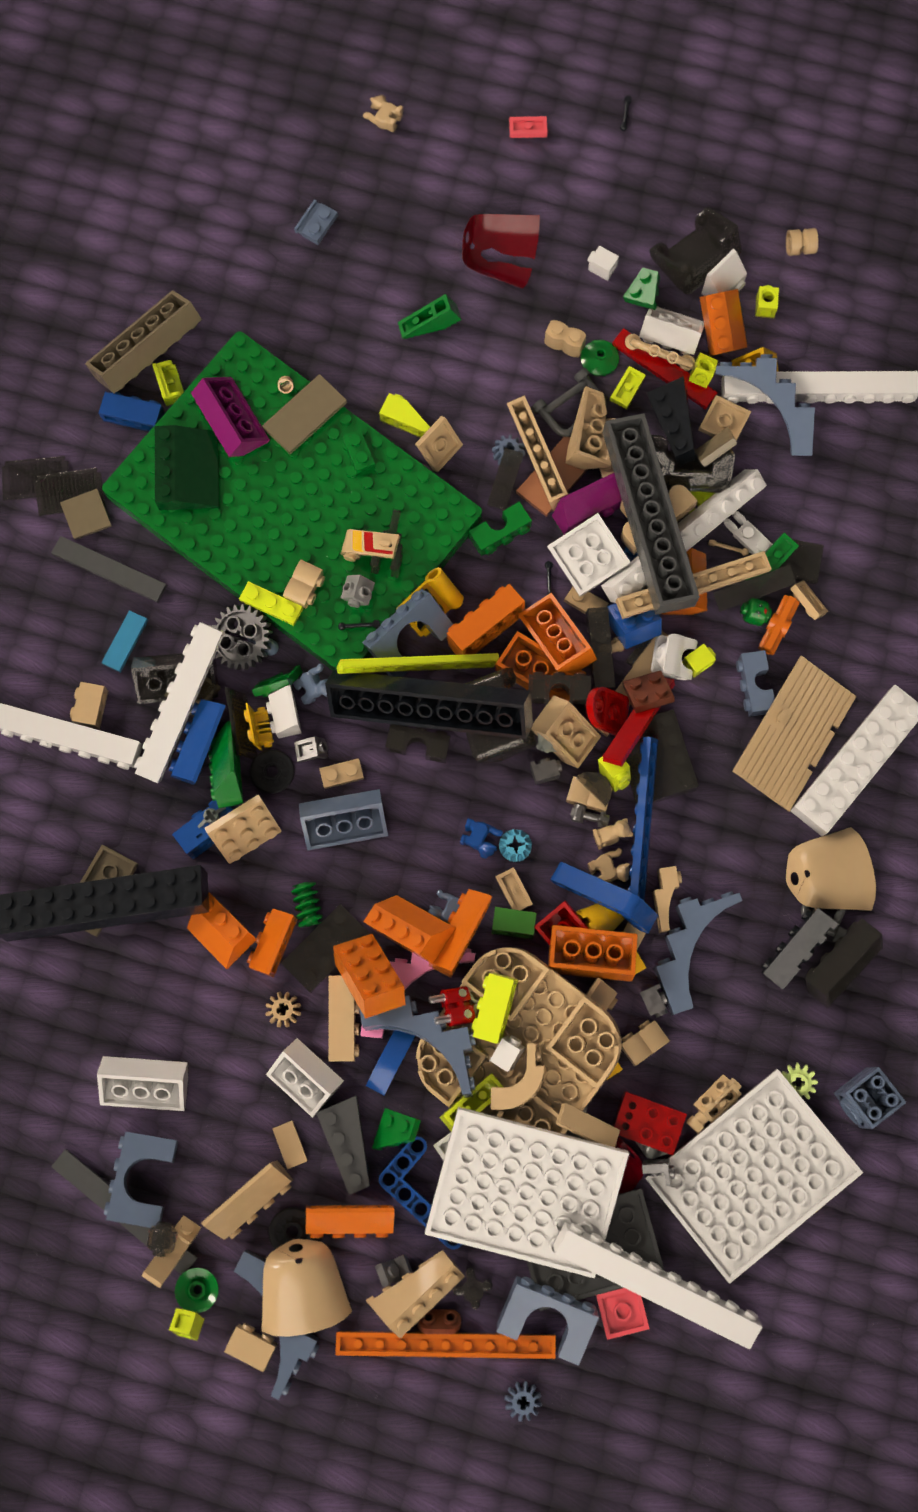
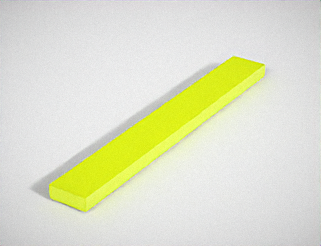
(417, 663)

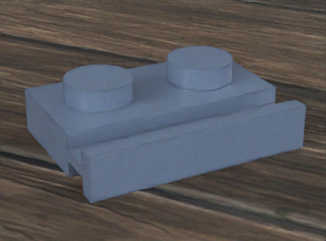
(316, 222)

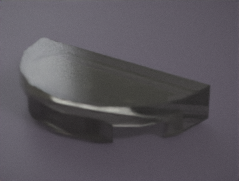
(638, 651)
(597, 785)

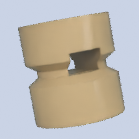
(802, 241)

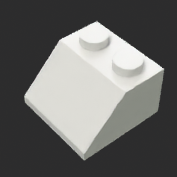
(726, 275)
(284, 713)

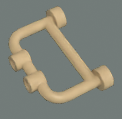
(685, 361)

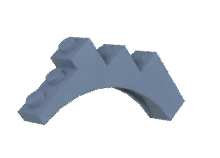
(763, 376)
(681, 943)
(451, 1043)
(292, 1347)

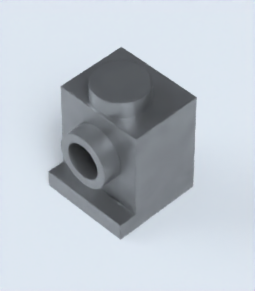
(545, 770)
(655, 1001)

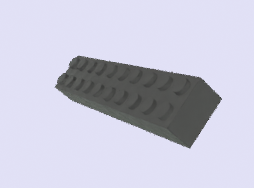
(650, 514)

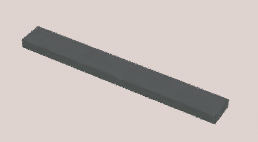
(98, 1191)

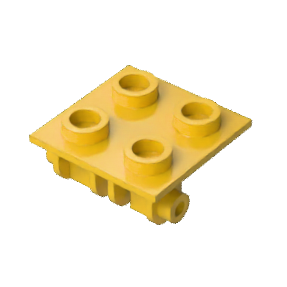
(256, 721)

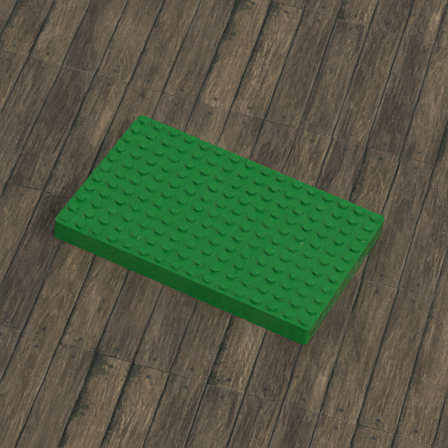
(299, 508)

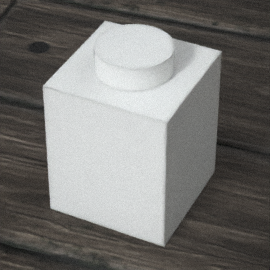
(603, 262)
(508, 1053)

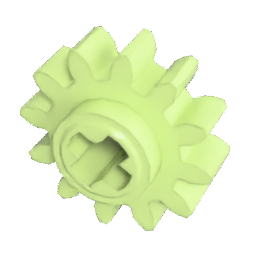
(805, 1076)

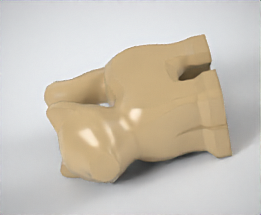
(386, 114)
(610, 834)
(606, 867)

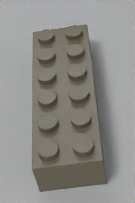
(143, 341)

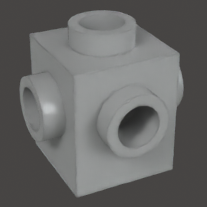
(357, 590)

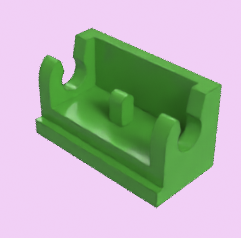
(513, 923)

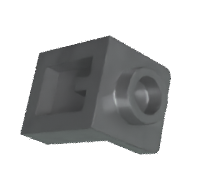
(311, 749)
(657, 1167)
(392, 1270)

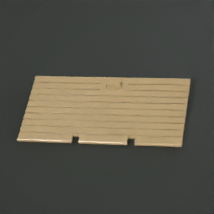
(794, 733)

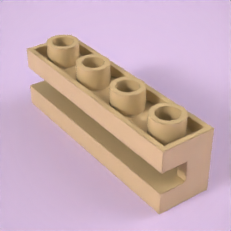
(342, 1022)

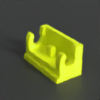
(168, 381)

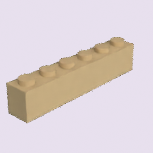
(537, 450)

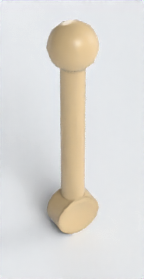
(744, 551)

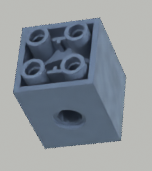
(869, 1098)

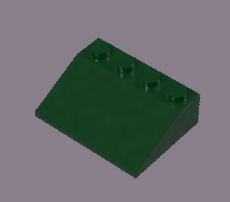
(186, 468)

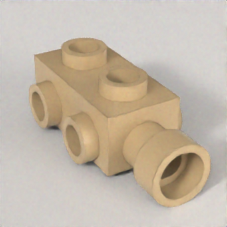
(714, 1100)

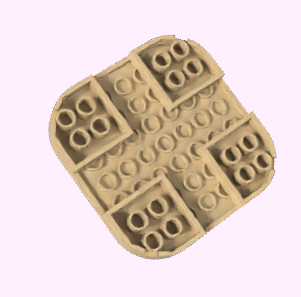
(573, 1031)

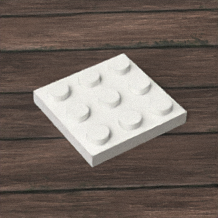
(589, 555)

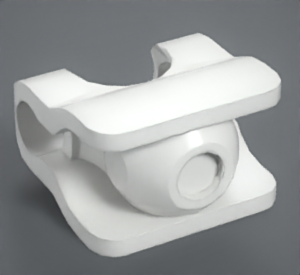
(668, 656)

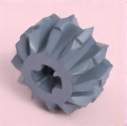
(508, 443)
(530, 1396)

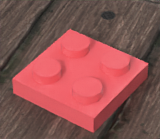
(622, 1312)

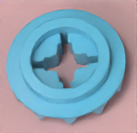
(509, 852)

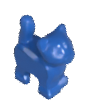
(477, 838)

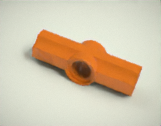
(778, 625)

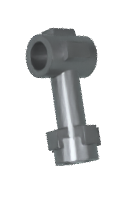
(579, 813)

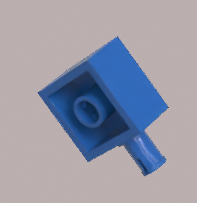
(635, 628)

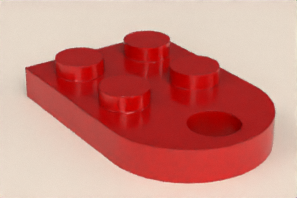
(607, 709)

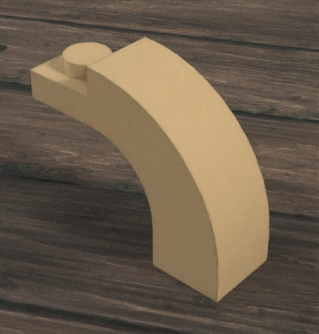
(515, 1096)

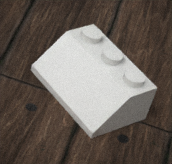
(672, 330)
(304, 1077)

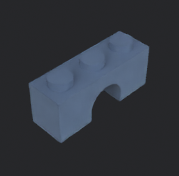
(750, 666)

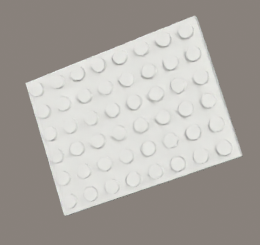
(755, 1175)
(517, 1186)

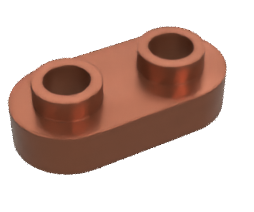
(439, 1322)

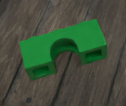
(487, 540)

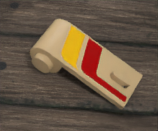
(369, 544)

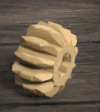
(277, 1006)

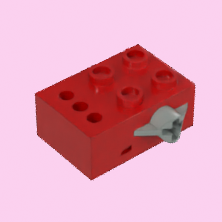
(649, 1125)

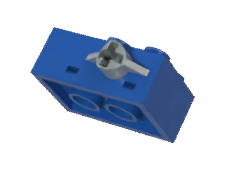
(193, 836)

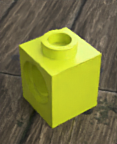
(765, 308)
(703, 370)
(699, 659)
(186, 1324)

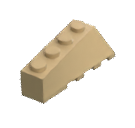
(417, 1293)

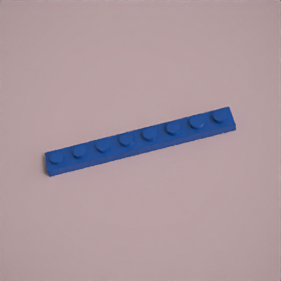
(643, 811)

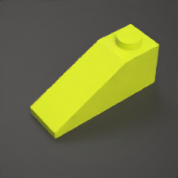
(400, 414)
(480, 1099)

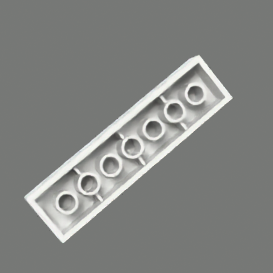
(857, 761)

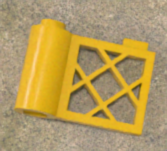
(442, 591)

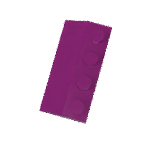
(229, 415)
(598, 497)

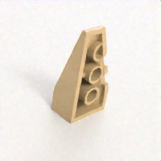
(587, 443)

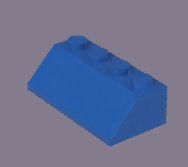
(197, 741)

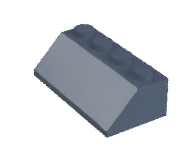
(343, 819)

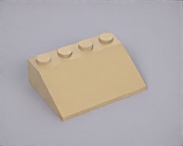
(248, 1200)

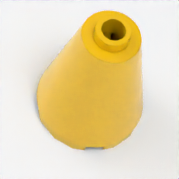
(600, 918)

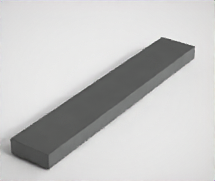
(109, 569)

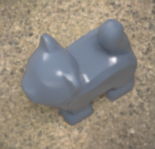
(312, 684)
(451, 905)

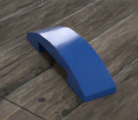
(390, 1061)

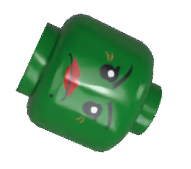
(756, 612)

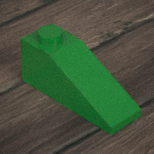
(431, 318)

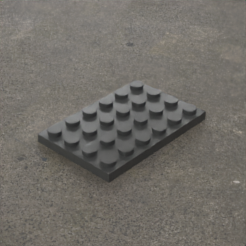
(628, 1228)

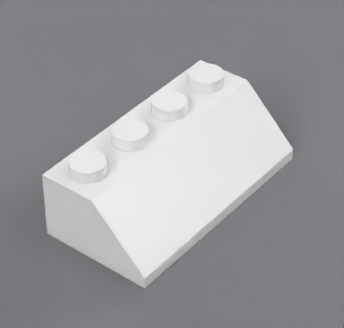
(143, 1083)

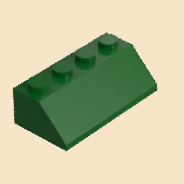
(225, 769)

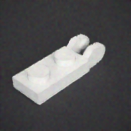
(747, 534)

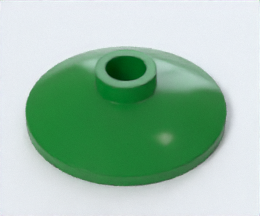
(599, 365)
(185, 1292)

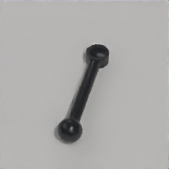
(627, 100)
(548, 565)
(376, 624)

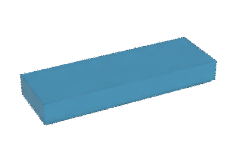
(124, 641)

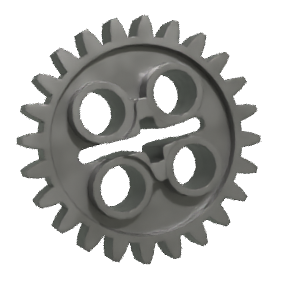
(247, 619)

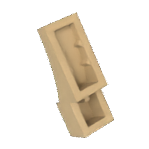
(669, 880)
(161, 1267)

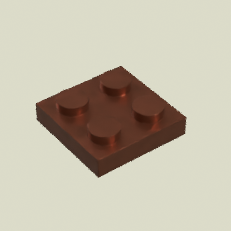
(648, 691)

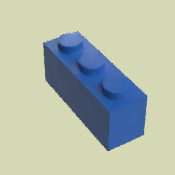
(130, 411)

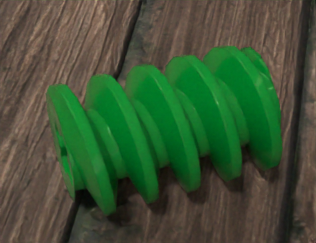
(306, 904)

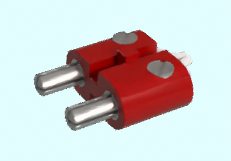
(456, 1006)

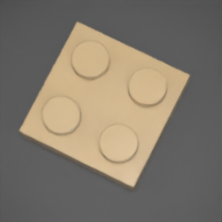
(723, 415)
(439, 444)

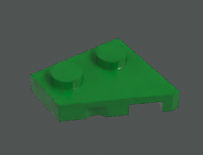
(276, 682)

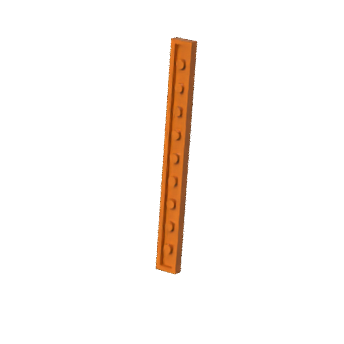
(445, 1345)

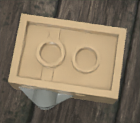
(564, 732)

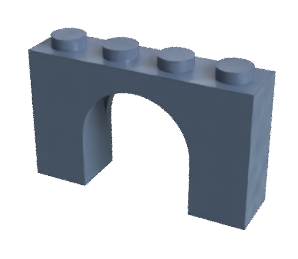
(421, 607)
(134, 1149)
(528, 1296)

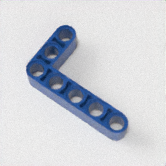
(621, 901)
(400, 1183)

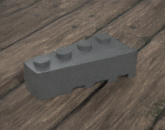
(346, 1140)

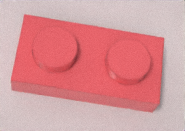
(528, 127)

